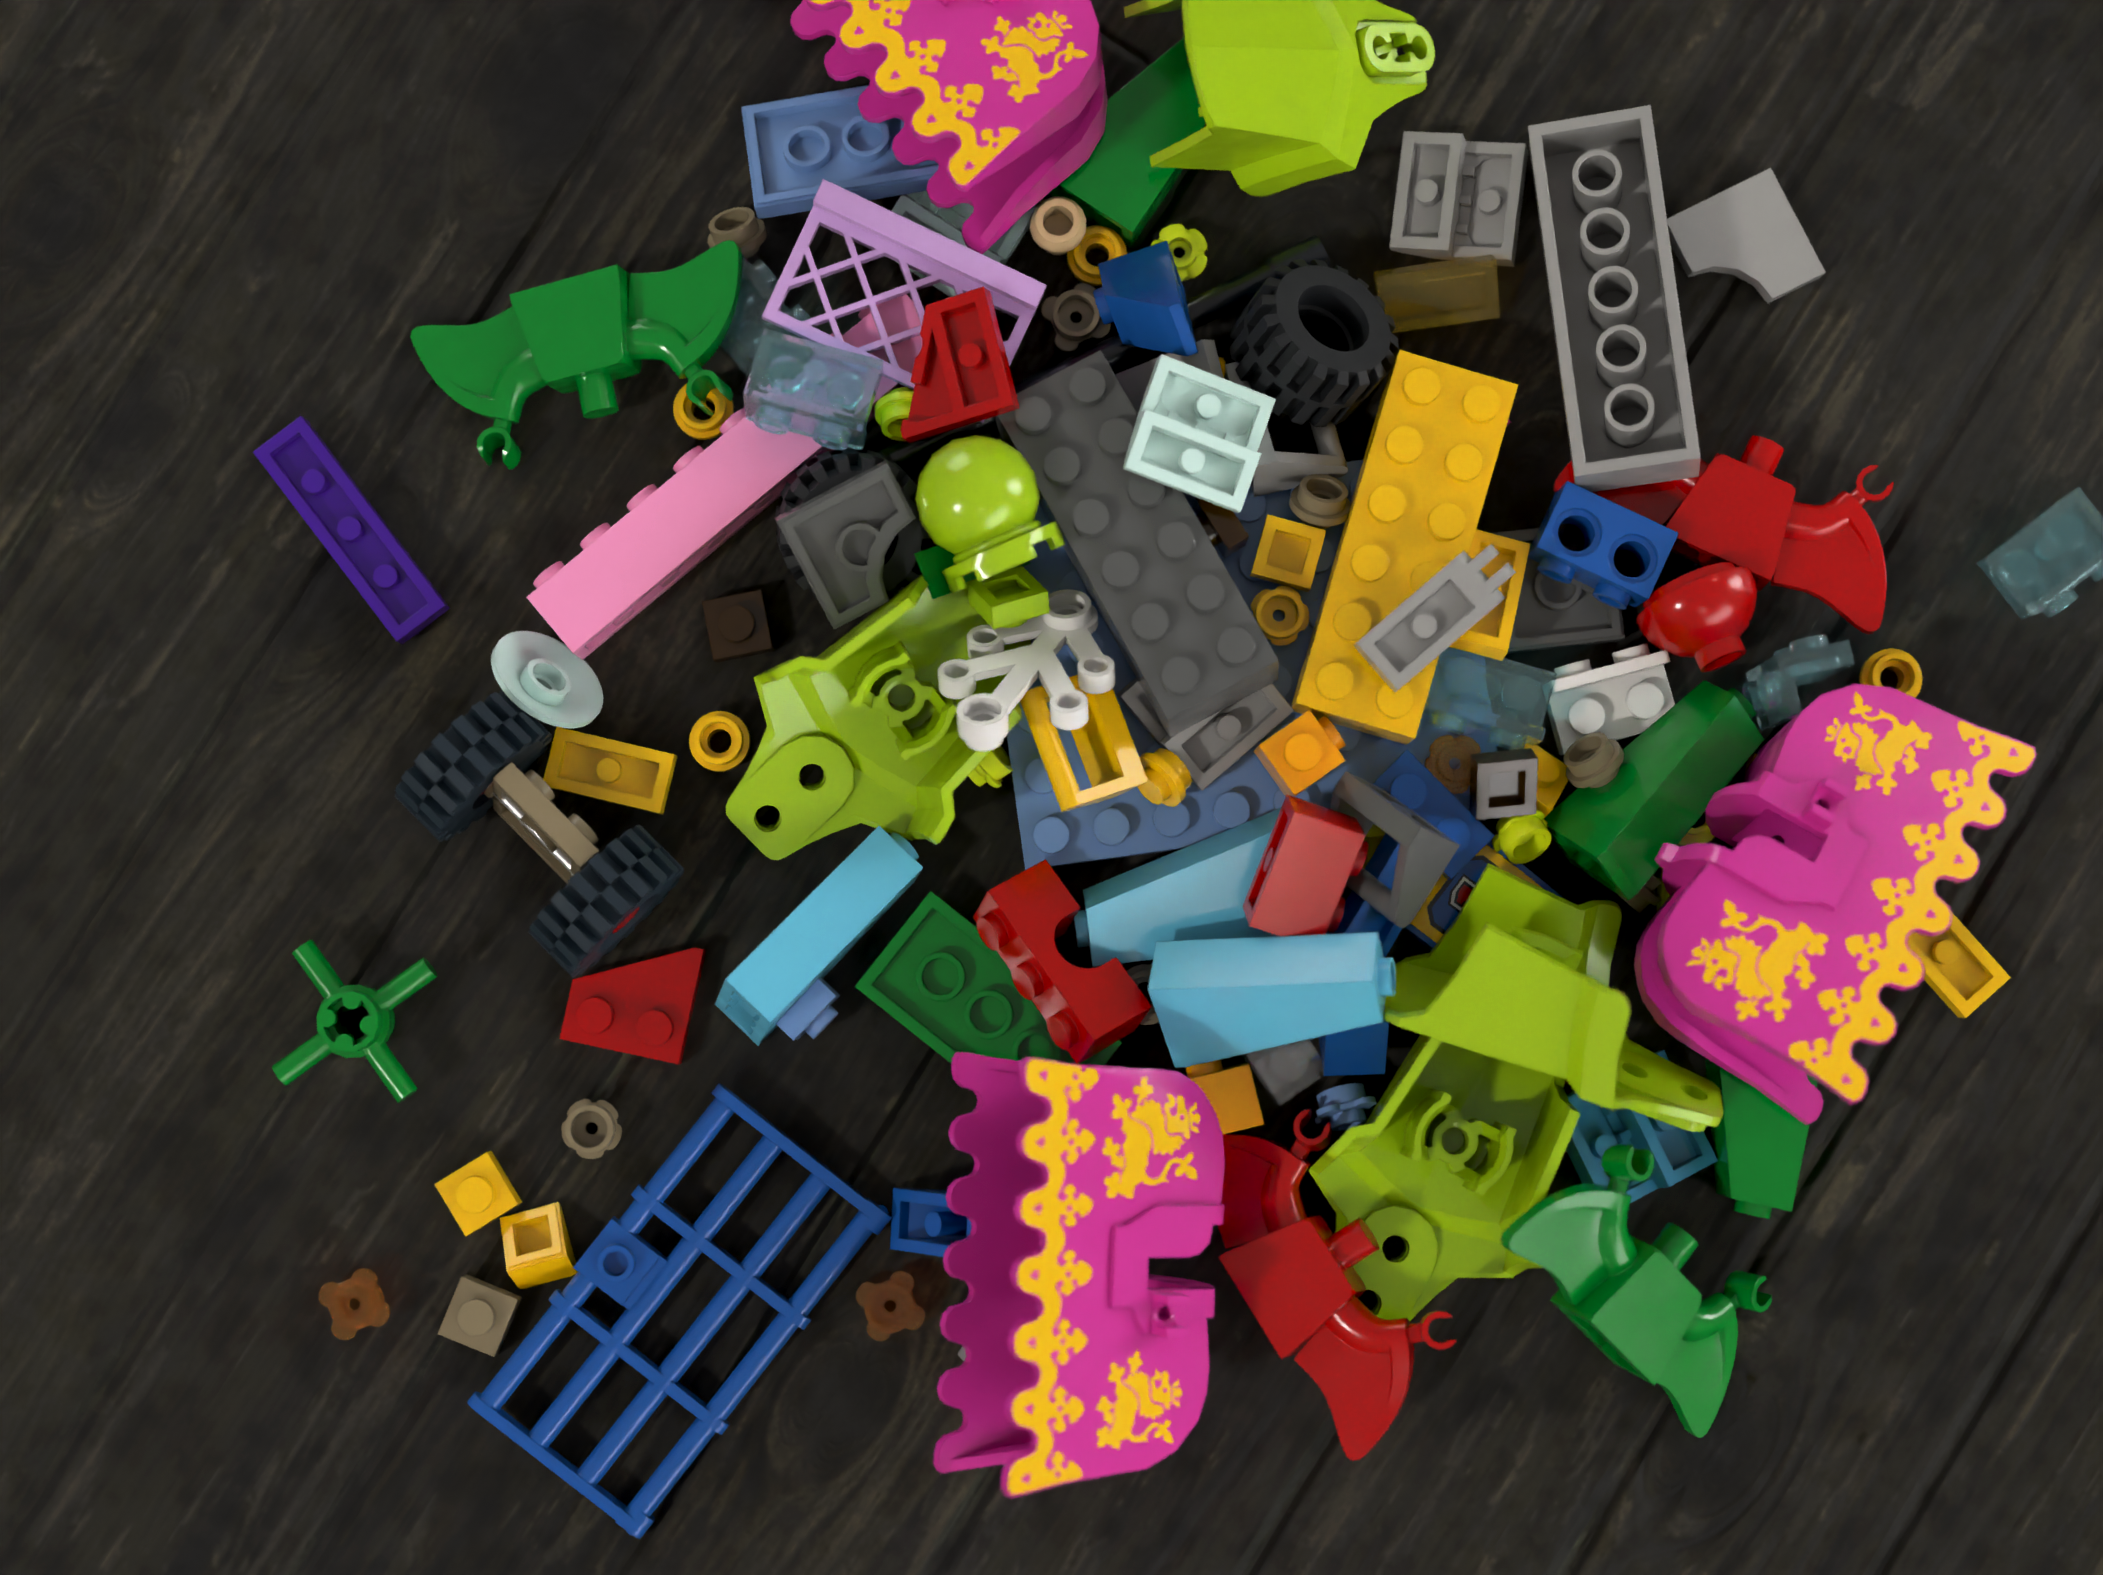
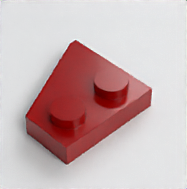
(960, 369)
(637, 1006)

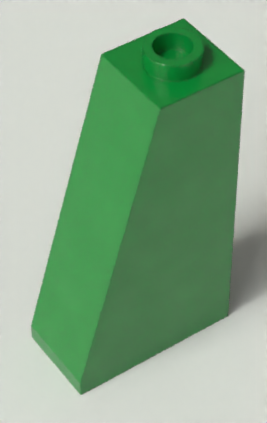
(1142, 118)
(1658, 788)
(1755, 1147)

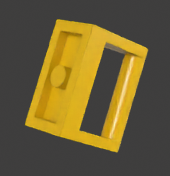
(1102, 745)

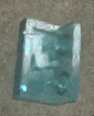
(2049, 557)
(1774, 682)

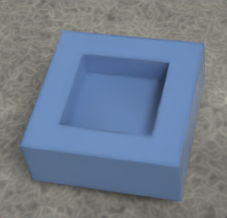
(811, 1012)

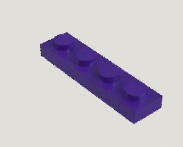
(351, 530)

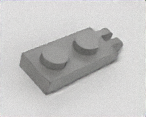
(1433, 618)

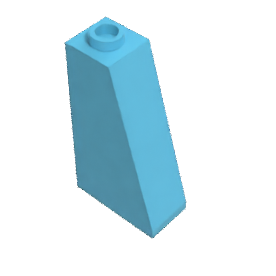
(1176, 897)
(818, 933)
(1265, 991)

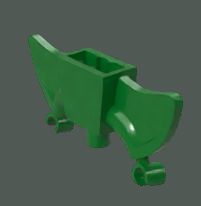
(585, 337)
(1633, 1292)

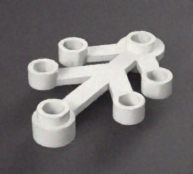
(984, 716)

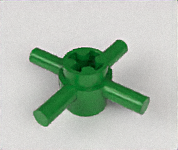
(378, 1026)

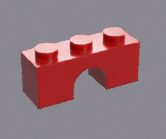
(1080, 1005)

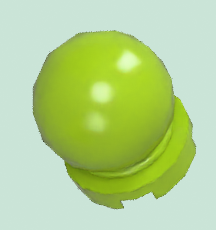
(982, 507)

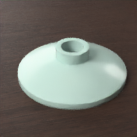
(547, 679)

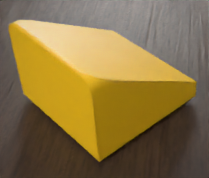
(537, 1246)

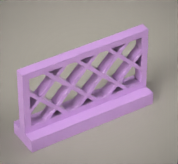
(912, 248)

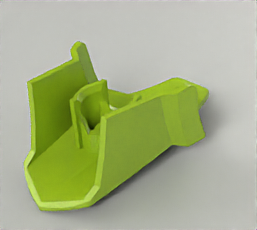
(1291, 84)
(873, 726)
(1530, 986)
(1447, 1168)

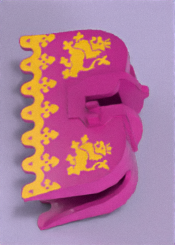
(984, 87)
(1838, 845)
(1066, 1337)

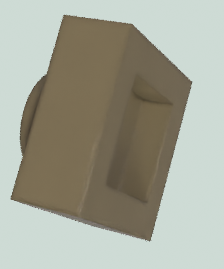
(479, 1315)

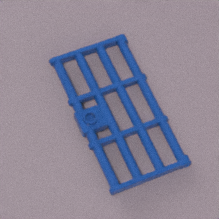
(643, 1278)

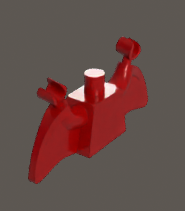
(1751, 520)
(1307, 1290)

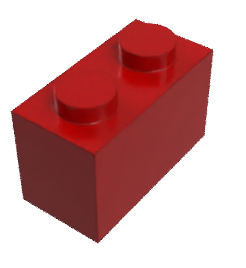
(1305, 870)

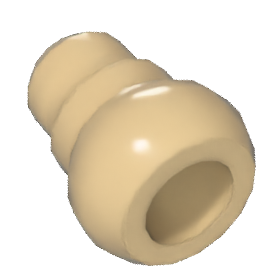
(1058, 225)

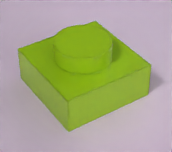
(1008, 598)

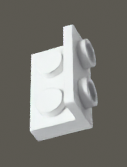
(1610, 699)

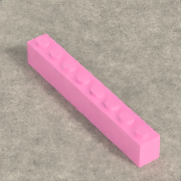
(692, 511)

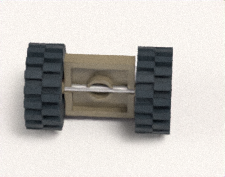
(490, 763)

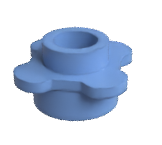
(1344, 1106)

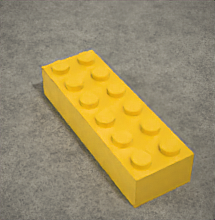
(1405, 523)

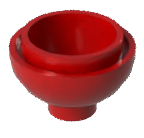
(1702, 614)

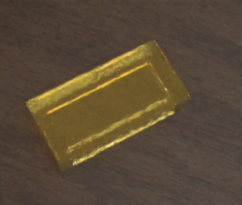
(1440, 292)

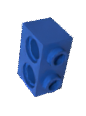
(1605, 530)

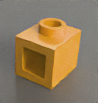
(1301, 753)
(1230, 1094)

